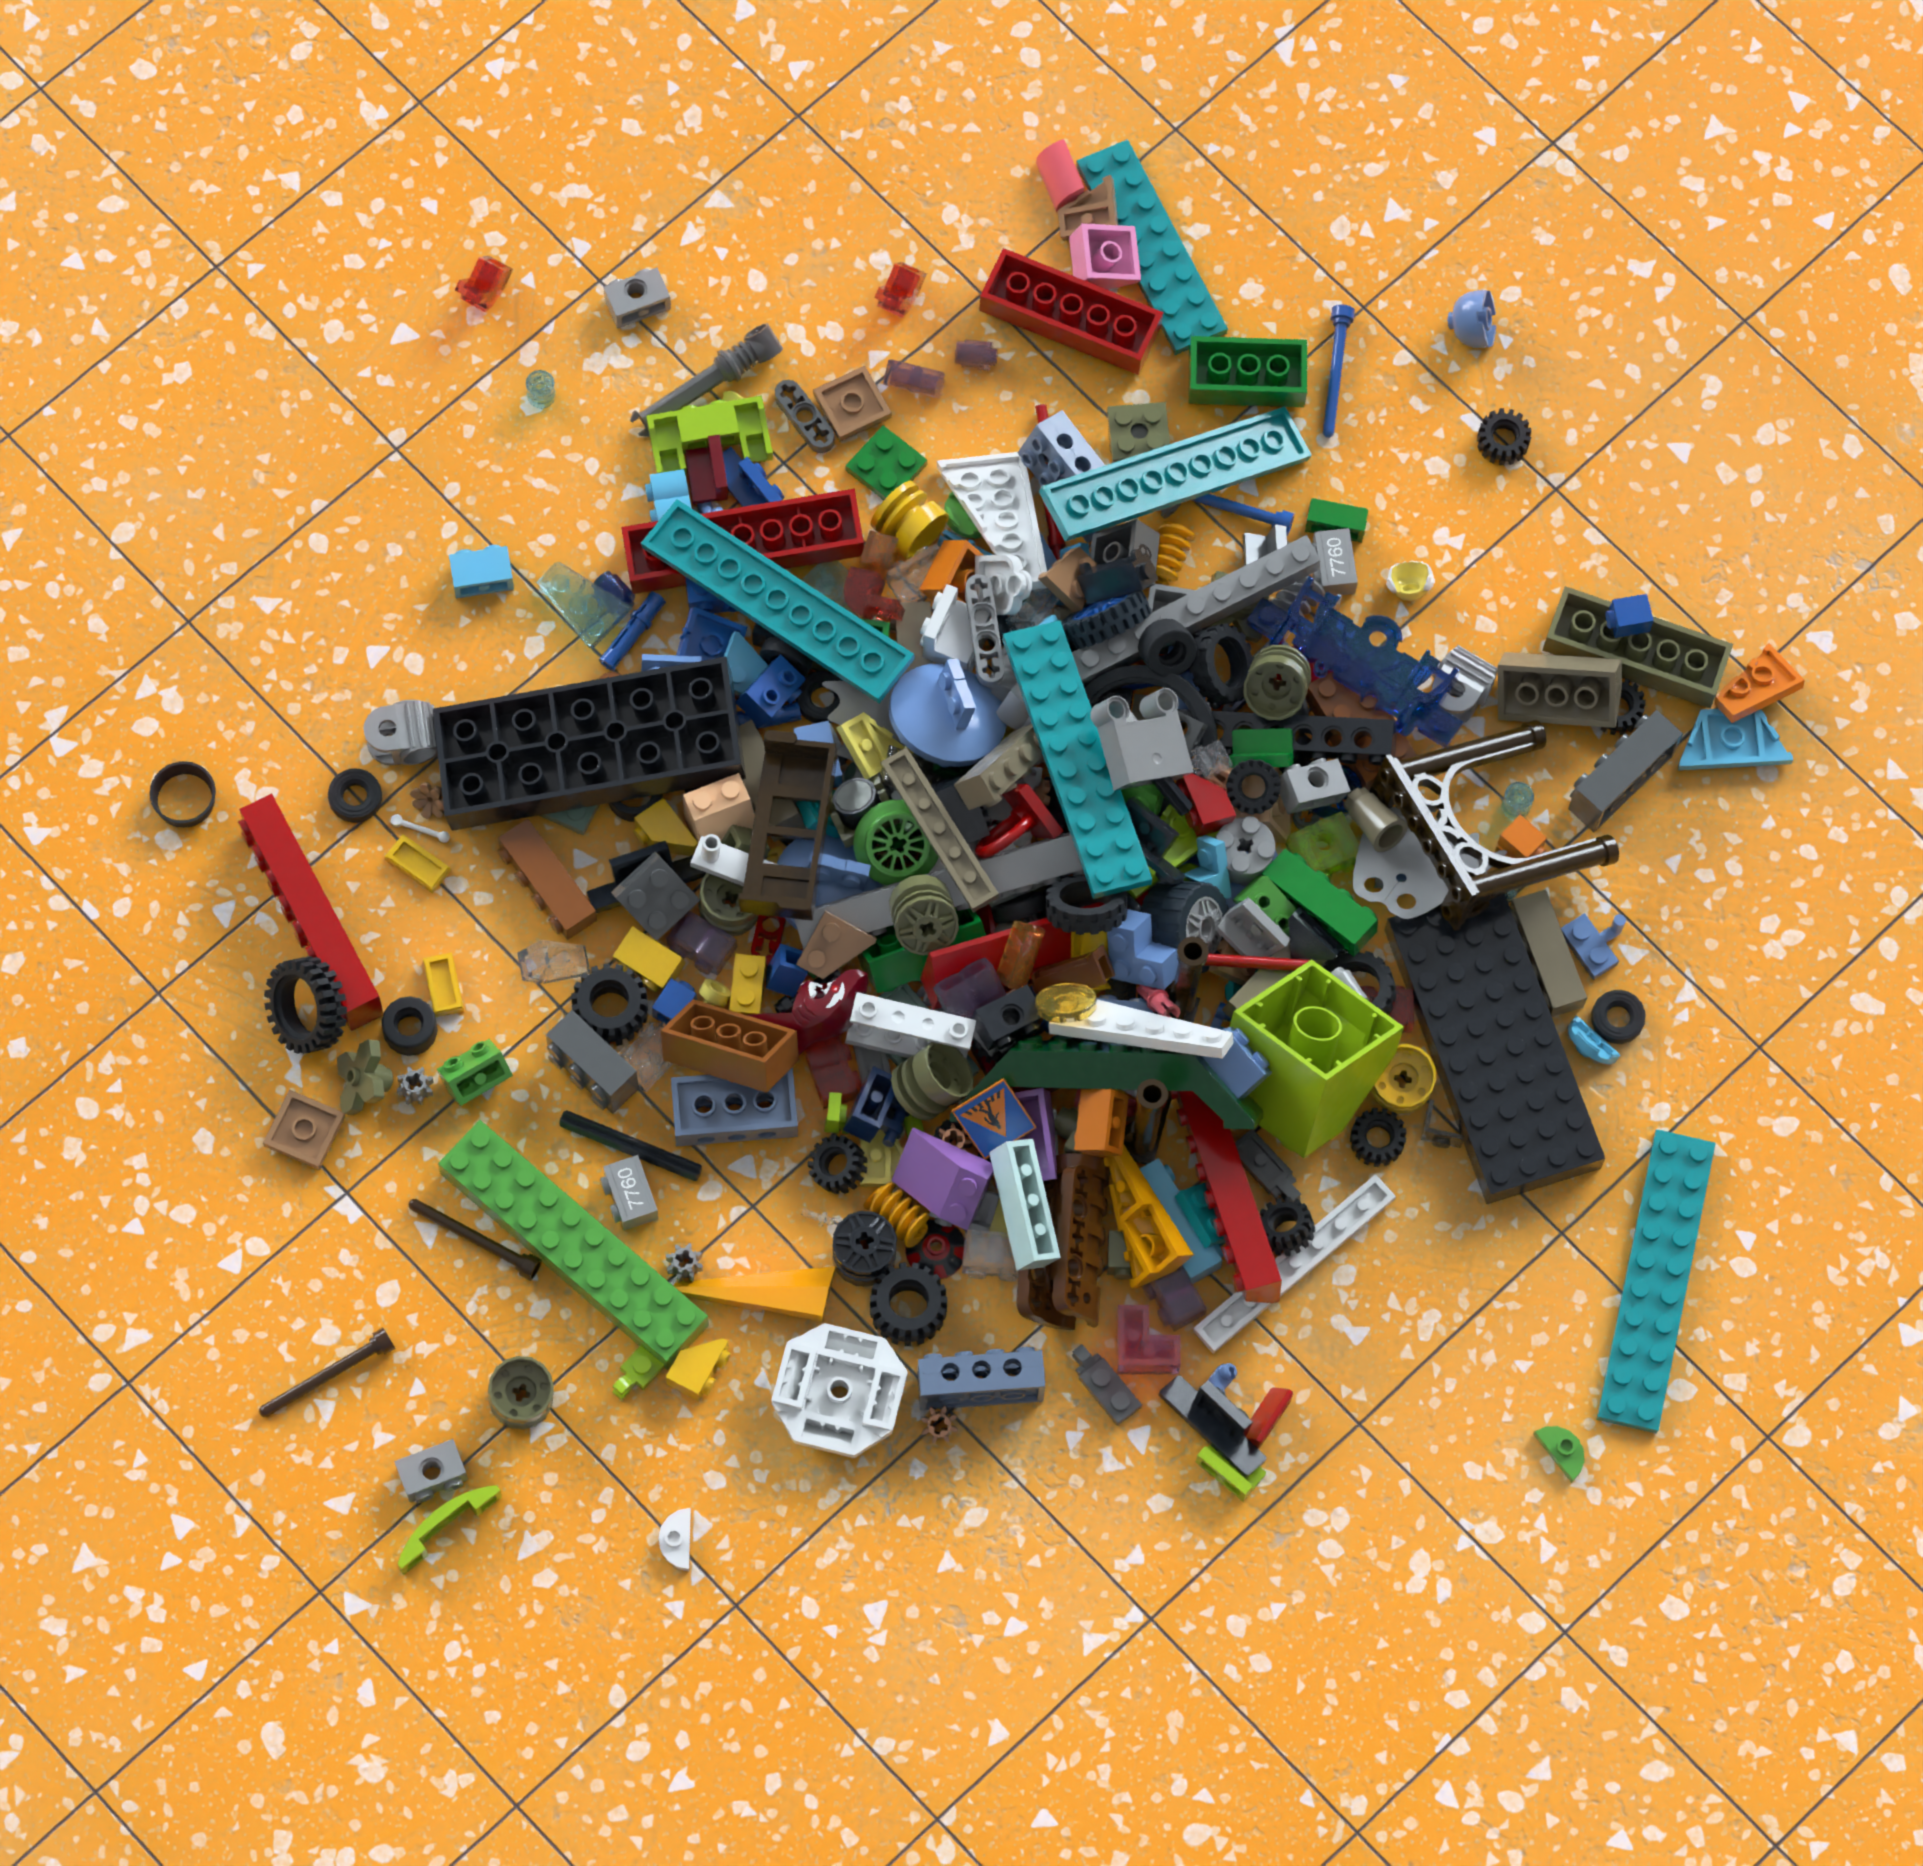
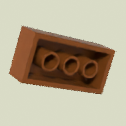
(1334, 699)
(729, 1045)

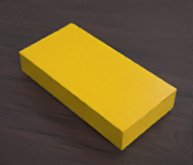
(417, 863)
(443, 984)

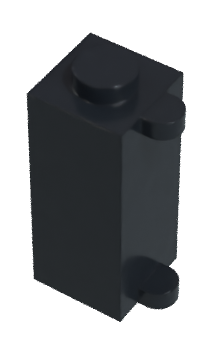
(1117, 577)

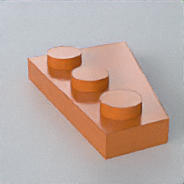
(1760, 685)

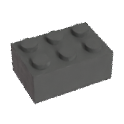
(591, 1062)

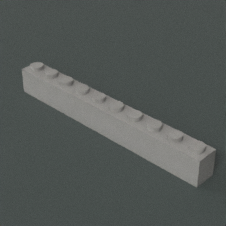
(1206, 605)
(1007, 871)

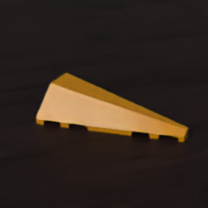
(1149, 1233)
(791, 1292)

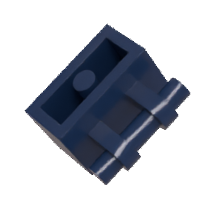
(871, 1108)

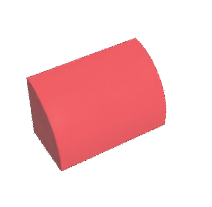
(1059, 174)

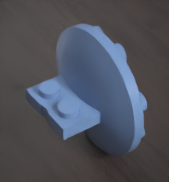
(945, 714)
(839, 870)

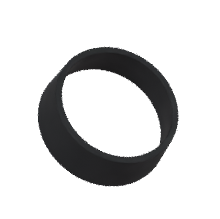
(176, 769)

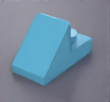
(1212, 865)

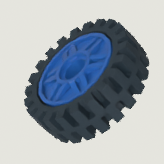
(1105, 619)

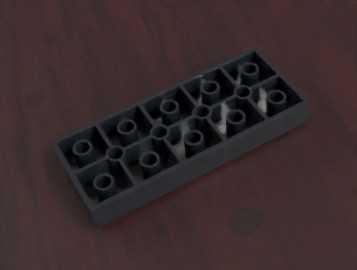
(588, 743)
(1495, 1050)

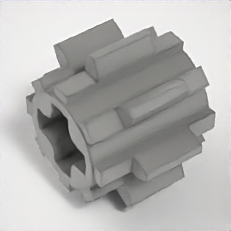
(412, 1078)
(679, 1256)

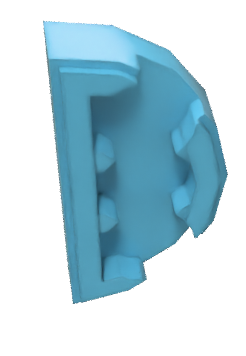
(1590, 1043)

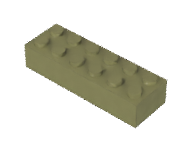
(1664, 659)

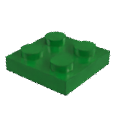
(885, 463)

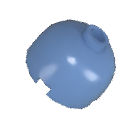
(1473, 319)

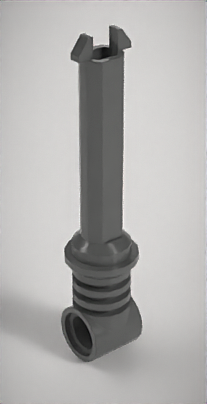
(729, 365)

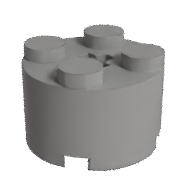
(1250, 836)

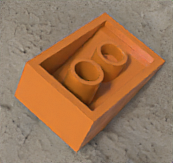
(951, 566)

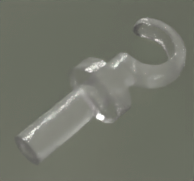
(822, 1218)

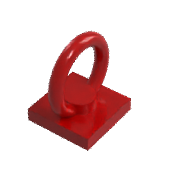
(1026, 816)

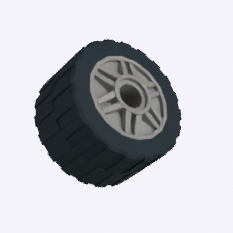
(1185, 912)

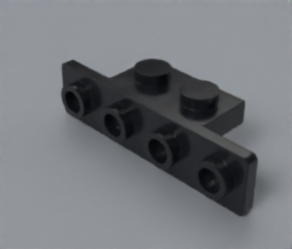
(1155, 840)
(624, 865)
(1216, 1421)

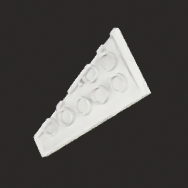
(1000, 504)

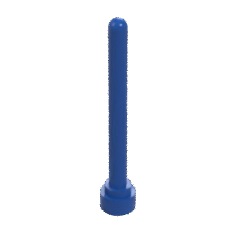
(1342, 318)
(1280, 518)

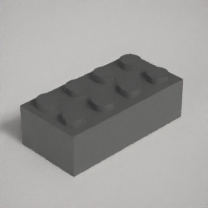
(1624, 770)

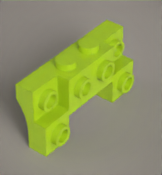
(735, 420)

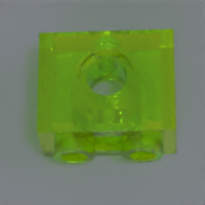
(1334, 832)

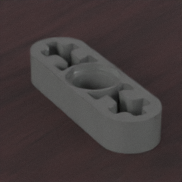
(804, 403)

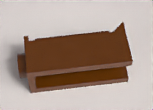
(1087, 969)

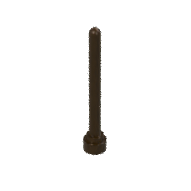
(526, 1264)
(378, 1344)

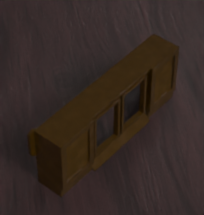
(790, 772)

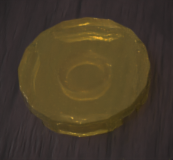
(1066, 1002)

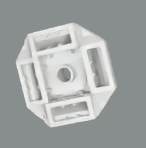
(834, 1358)

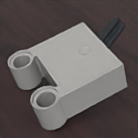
(1145, 749)

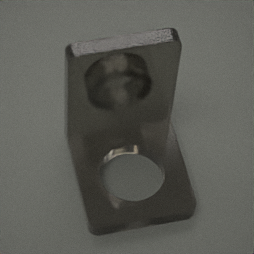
(1439, 1138)

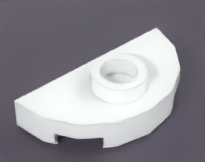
(675, 1539)

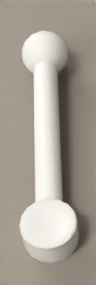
(397, 821)

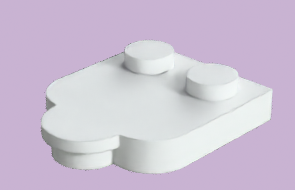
(1008, 580)

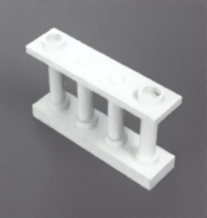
(905, 1028)

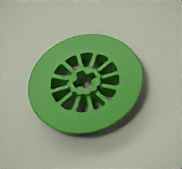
(865, 835)

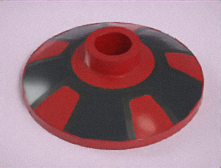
(947, 1259)

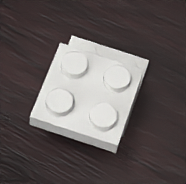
(948, 630)

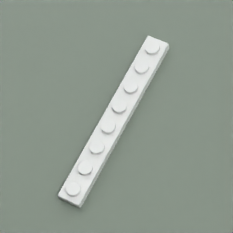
(1328, 1236)

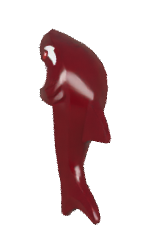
(825, 1016)

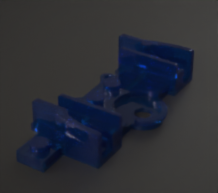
(1362, 667)

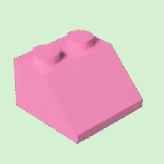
(1105, 255)

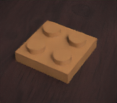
(852, 403)
(304, 1129)

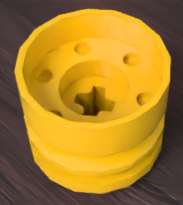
(909, 519)
(1418, 1070)

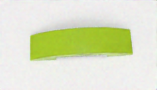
(477, 1500)

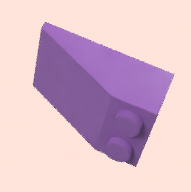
(1039, 1108)
(943, 1178)

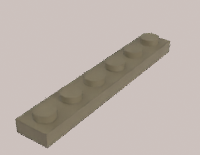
(940, 830)

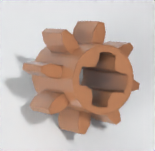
(957, 1135)
(943, 1431)

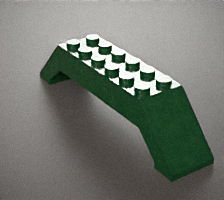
(1117, 1066)

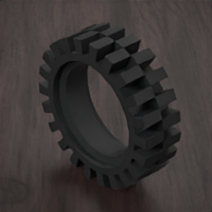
(326, 998)

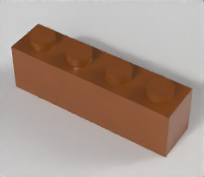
(546, 879)

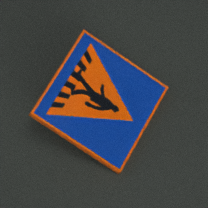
(993, 1118)

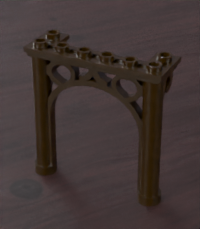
(1473, 887)
(1152, 1096)

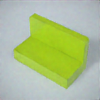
(1226, 1474)

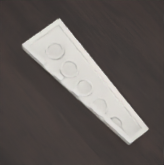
(1145, 1029)

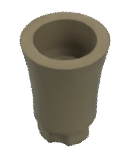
(1375, 819)

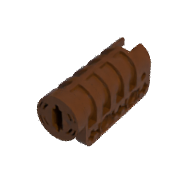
(1070, 1283)

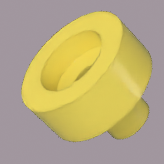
(714, 992)

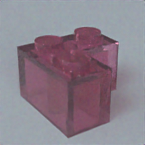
(1142, 1352)

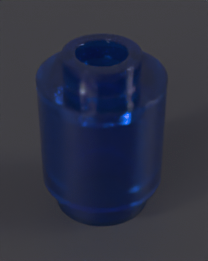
(614, 585)

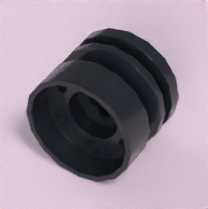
(862, 1265)

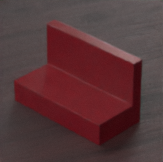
(707, 472)

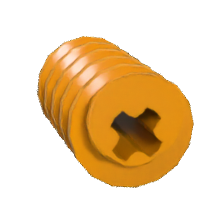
(1171, 546)
(905, 1221)

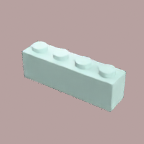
(1024, 1204)

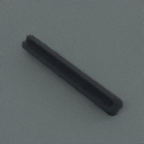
(630, 1145)

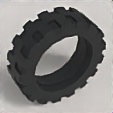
(1204, 668)
(1083, 919)
(1376, 967)

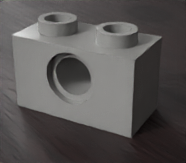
(629, 310)
(1301, 795)
(441, 1456)

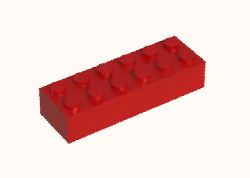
(1070, 311)

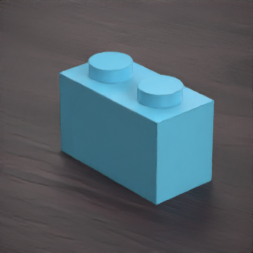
(481, 571)

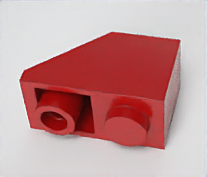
(1209, 802)

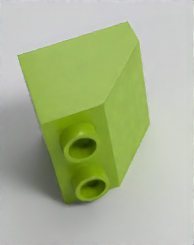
(1322, 1054)

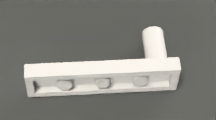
(721, 859)

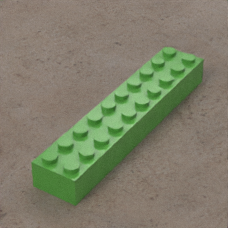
(573, 1244)

